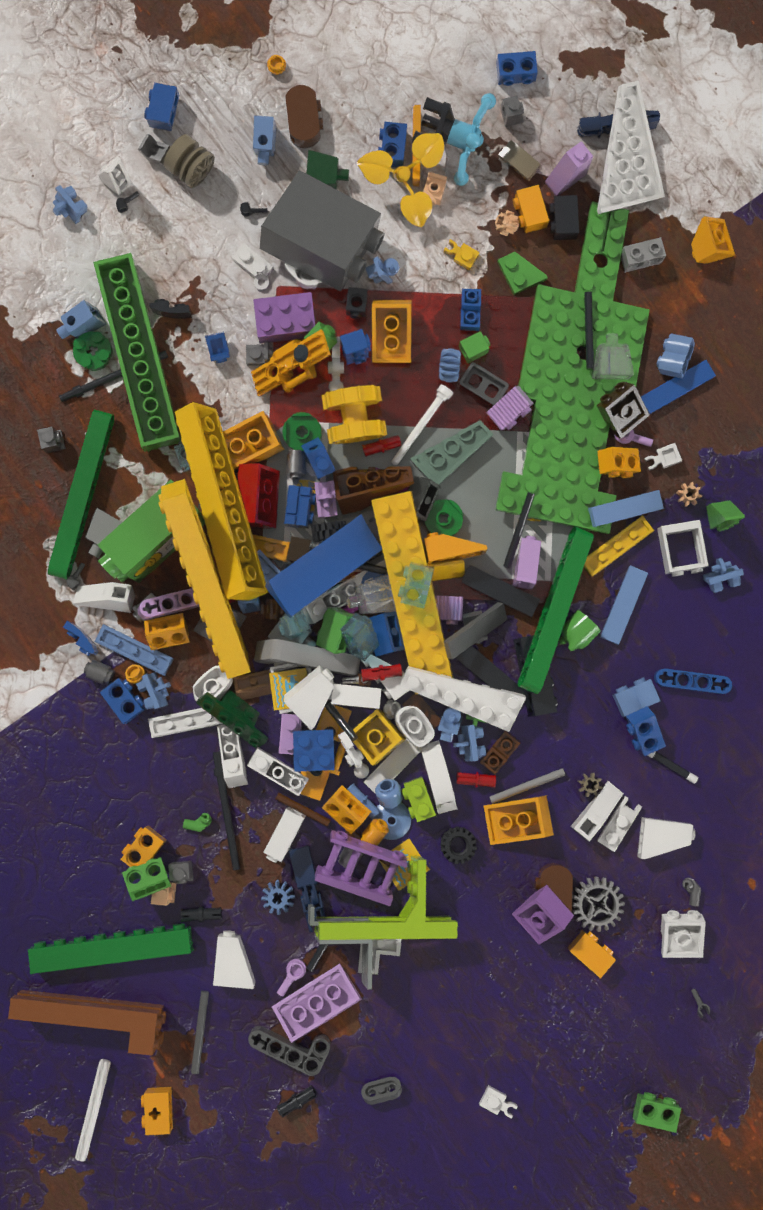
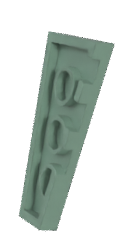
(444, 458)

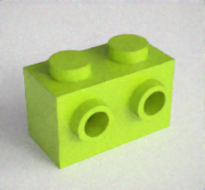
(419, 798)

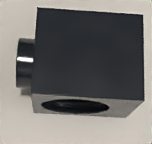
(356, 294)

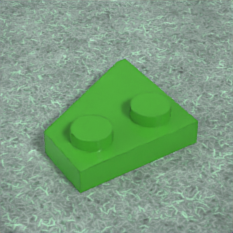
(520, 273)

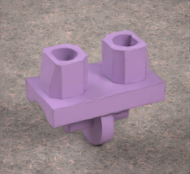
(326, 499)

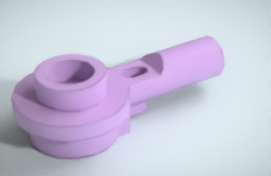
(636, 438)
(295, 970)

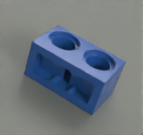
(515, 63)
(395, 144)
(119, 704)
(645, 731)

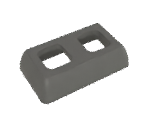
(487, 379)

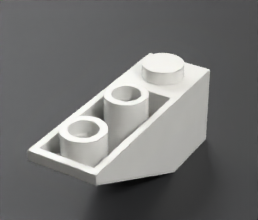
(106, 596)
(332, 598)
(391, 684)
(232, 757)
(277, 771)
(597, 811)

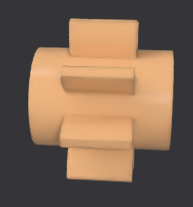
(507, 223)
(695, 494)

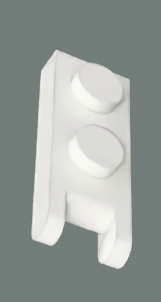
(618, 825)

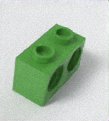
(148, 883)
(654, 1117)

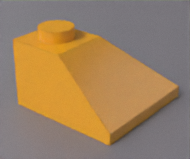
(711, 241)

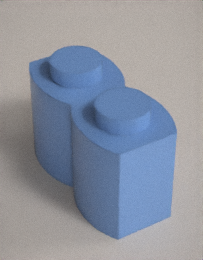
(676, 355)
(635, 697)

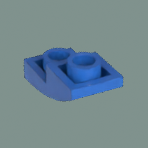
(470, 309)
(85, 642)

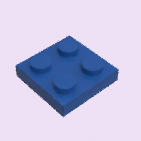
(313, 750)

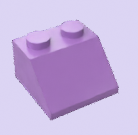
(543, 915)

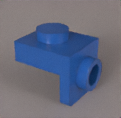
(217, 347)

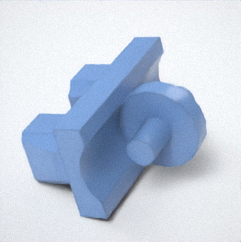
(65, 205)
(381, 269)
(722, 572)
(156, 690)
(450, 724)
(467, 743)

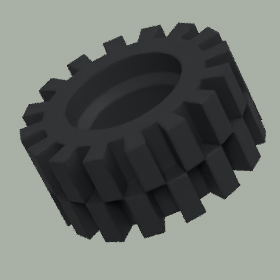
(324, 530)
(463, 856)

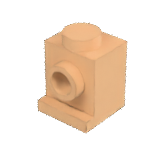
(437, 182)
(164, 896)

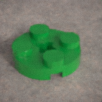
(83, 345)
(293, 425)
(455, 518)

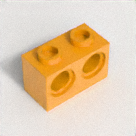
(619, 461)
(166, 631)
(346, 809)
(146, 852)

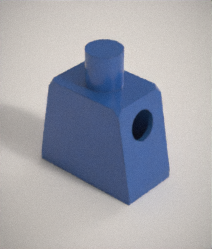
(318, 458)

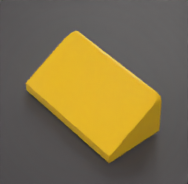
(448, 570)

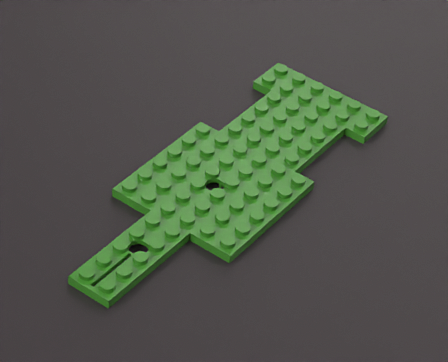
(565, 421)

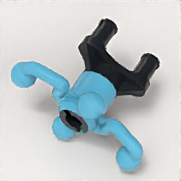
(457, 132)

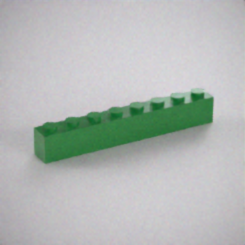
(110, 949)

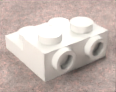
(682, 934)

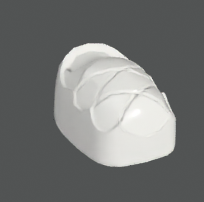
(213, 682)
(414, 725)

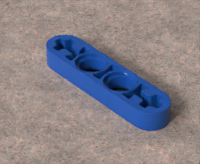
(693, 681)

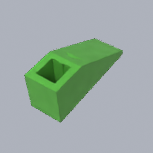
(723, 515)

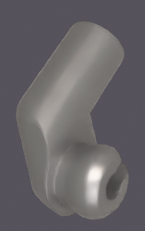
(693, 889)

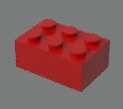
(259, 494)

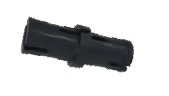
(201, 914)
(297, 1101)

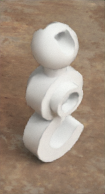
(336, 368)
(354, 757)

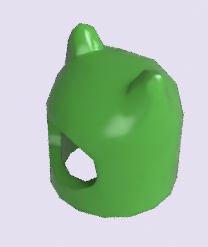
(578, 631)

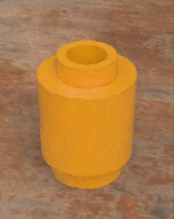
(375, 832)

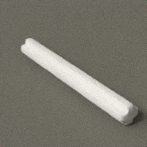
(92, 1110)

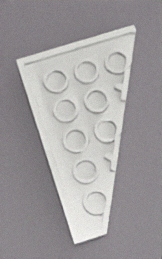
(631, 163)

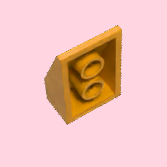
(391, 331)
(252, 440)
(449, 548)
(518, 820)

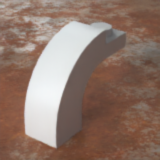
(438, 777)

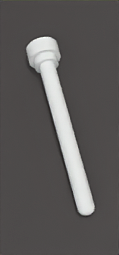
(443, 394)

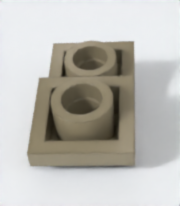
(520, 160)

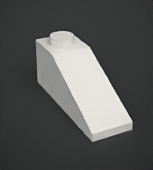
(115, 176)

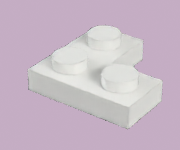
(384, 947)

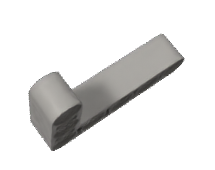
(307, 656)

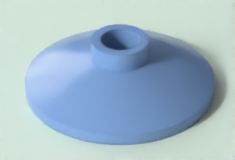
(402, 820)

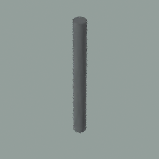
(199, 1032)

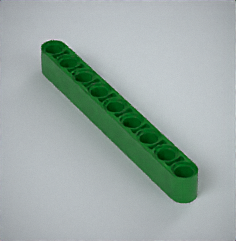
(81, 494)
(555, 610)

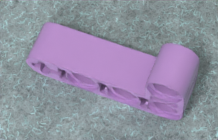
(174, 598)

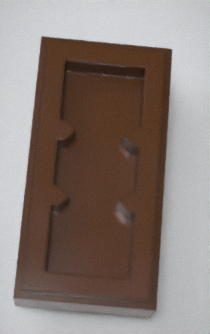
(417, 701)

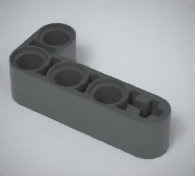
(282, 1055)

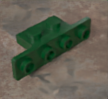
(235, 715)

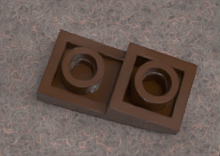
(500, 752)

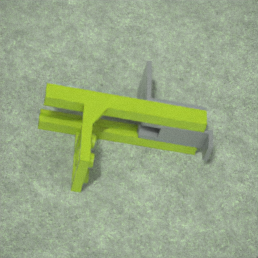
(410, 923)

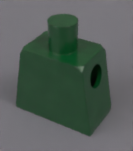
(326, 168)

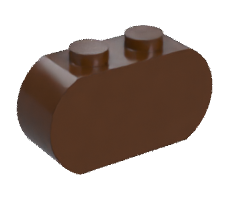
(303, 116)
(558, 880)

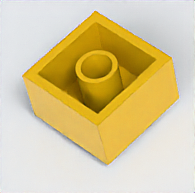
(377, 737)

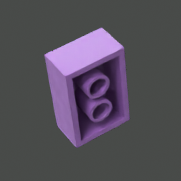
(284, 317)

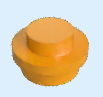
(276, 64)
(134, 674)

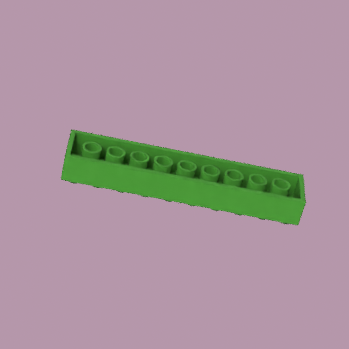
(137, 352)

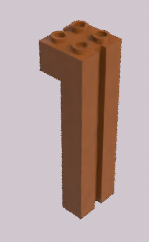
(138, 1018)

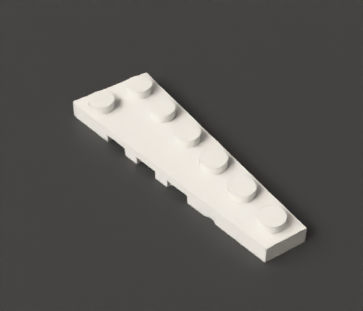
(476, 700)

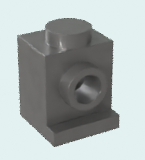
(512, 111)
(51, 439)
(180, 872)

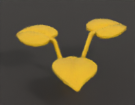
(376, 170)

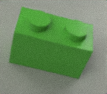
(330, 635)

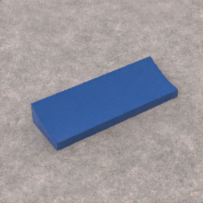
(323, 566)

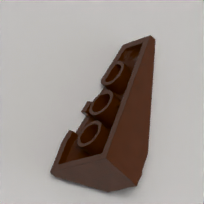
(359, 486)

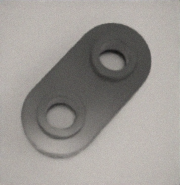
(381, 1089)

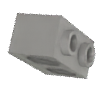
(643, 254)

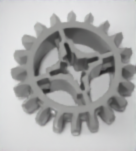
(611, 913)

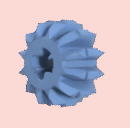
(449, 365)
(284, 900)

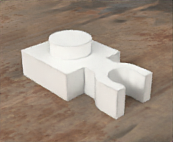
(666, 456)
(495, 1101)

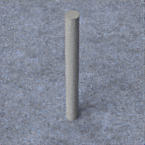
(527, 786)

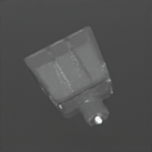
(612, 360)
(373, 596)

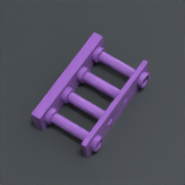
(360, 887)

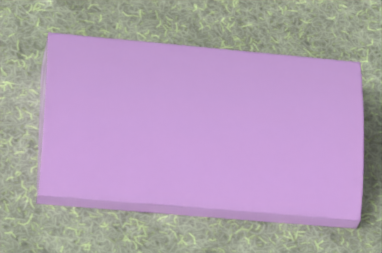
(316, 1003)

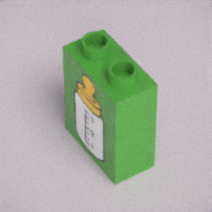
(139, 542)

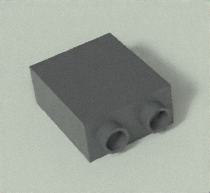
(321, 231)

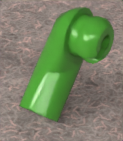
(199, 824)

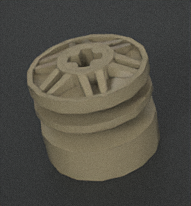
(189, 161)

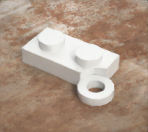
(254, 265)

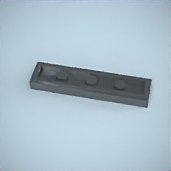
(475, 630)

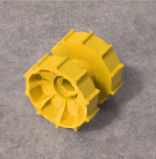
(353, 403)

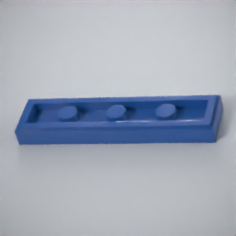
(677, 387)

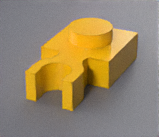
(464, 256)

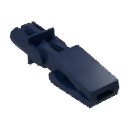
(602, 125)
(305, 877)

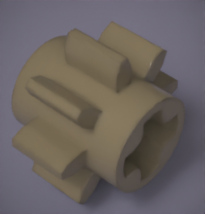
(584, 783)

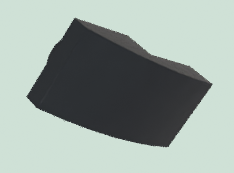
(163, 308)

